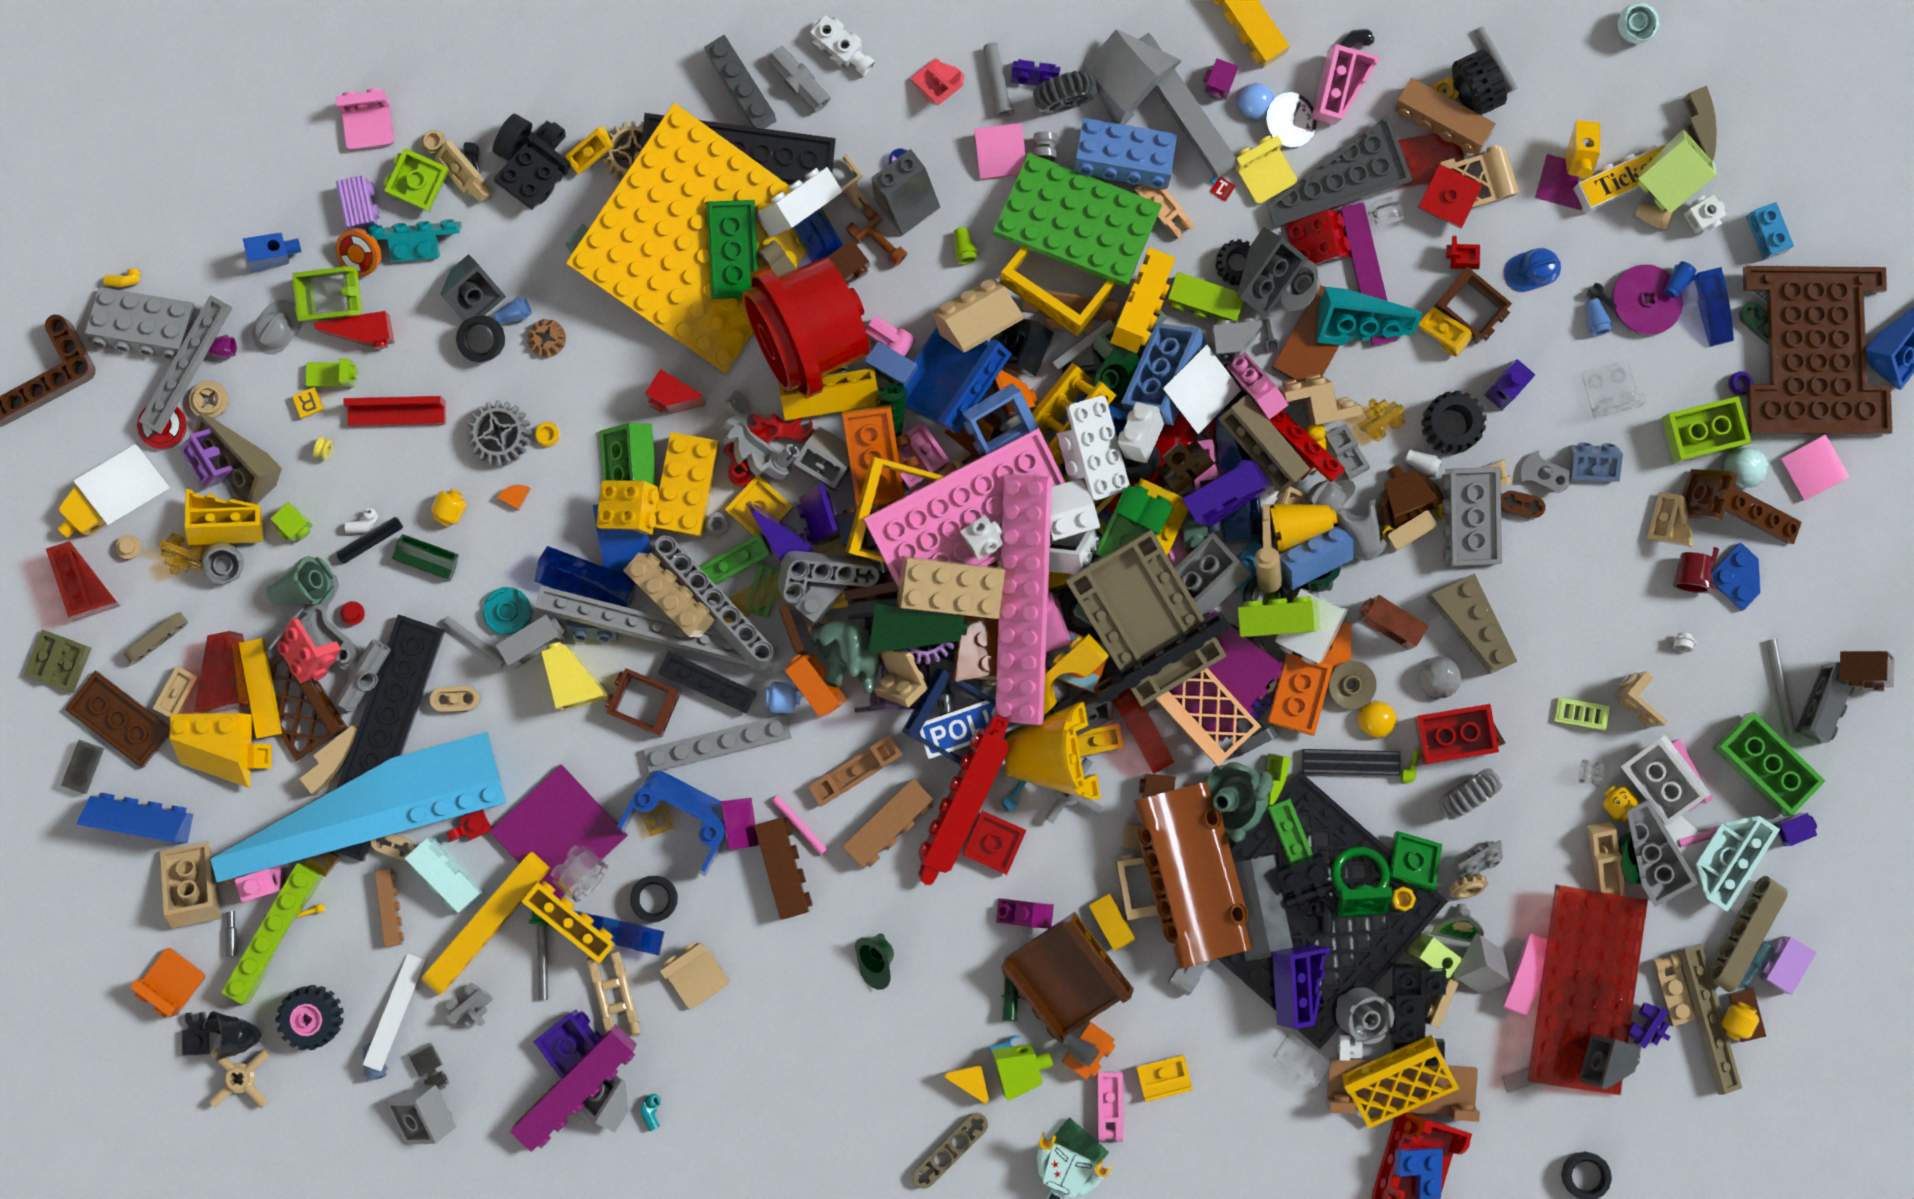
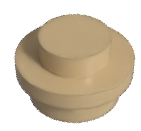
(433, 141)
(128, 547)

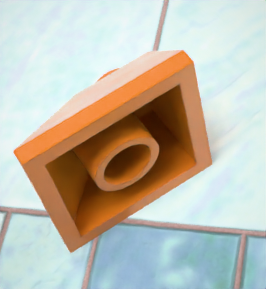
(1003, 380)

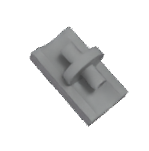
(471, 1009)

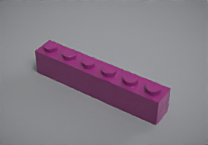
(573, 1088)

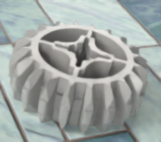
(489, 437)
(1470, 794)

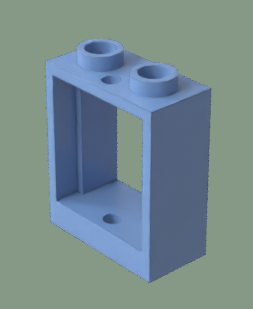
(1009, 393)

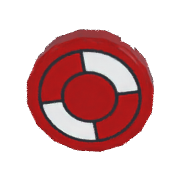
(171, 435)

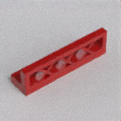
(396, 411)

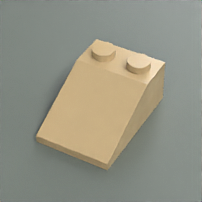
(189, 885)

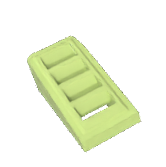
(1603, 715)

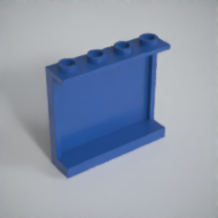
(952, 380)

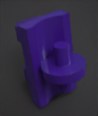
(1644, 1034)

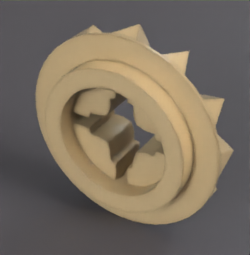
(208, 388)
(1468, 886)

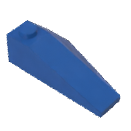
(1893, 351)

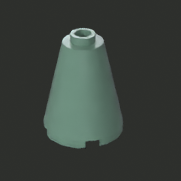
(302, 583)

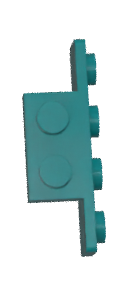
(414, 241)

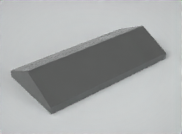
(1265, 906)

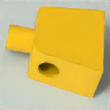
(1579, 158)
(79, 515)

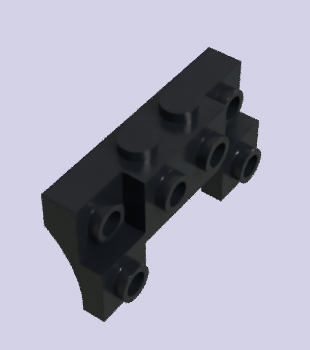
(1408, 1003)

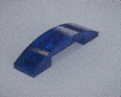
(630, 934)

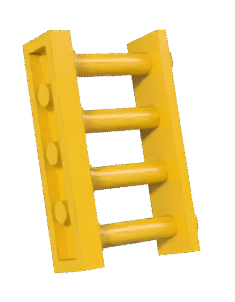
(1057, 400)

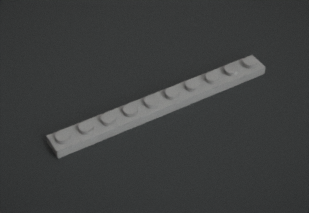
(637, 624)

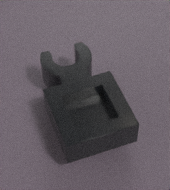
(195, 1040)

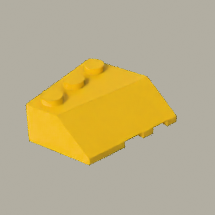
(214, 744)

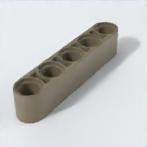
(1747, 934)

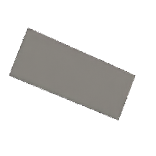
(1517, 1080)

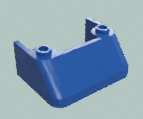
(687, 798)

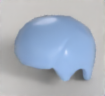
(1255, 100)

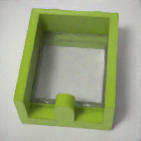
(327, 293)

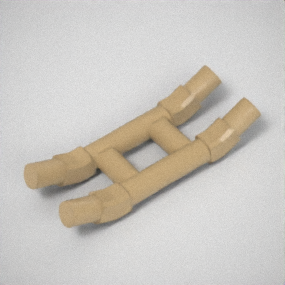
(620, 981)

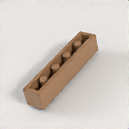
(389, 907)

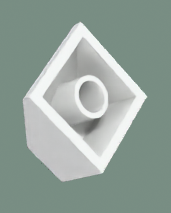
(1071, 510)

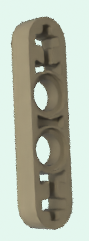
(952, 1152)

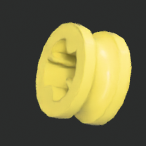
(323, 448)

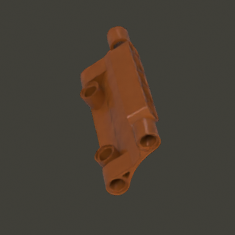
(1192, 875)

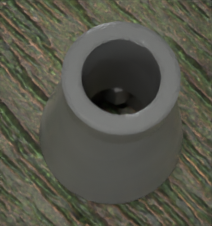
(1082, 1050)

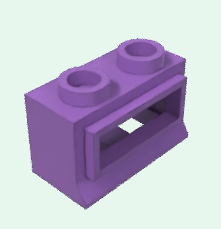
(200, 460)

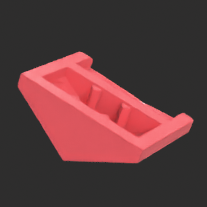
(938, 81)

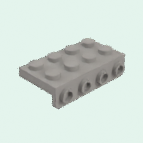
(139, 323)
(1472, 516)

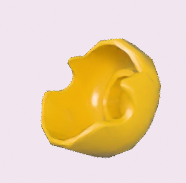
(1377, 719)

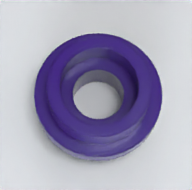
(1745, 378)

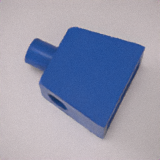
(261, 254)

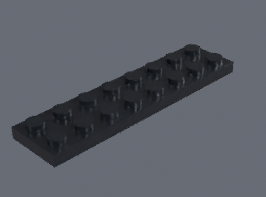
(780, 152)

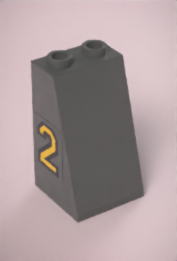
(905, 192)

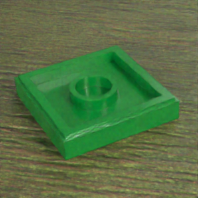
(1415, 861)

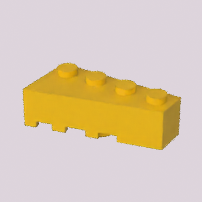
(1144, 301)

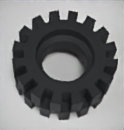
(1222, 258)

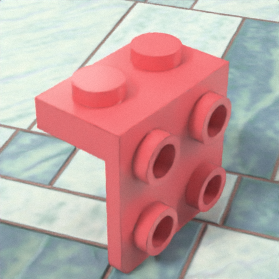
(301, 654)

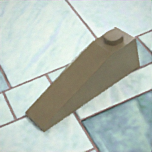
(253, 469)

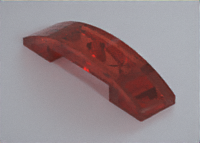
(1143, 731)

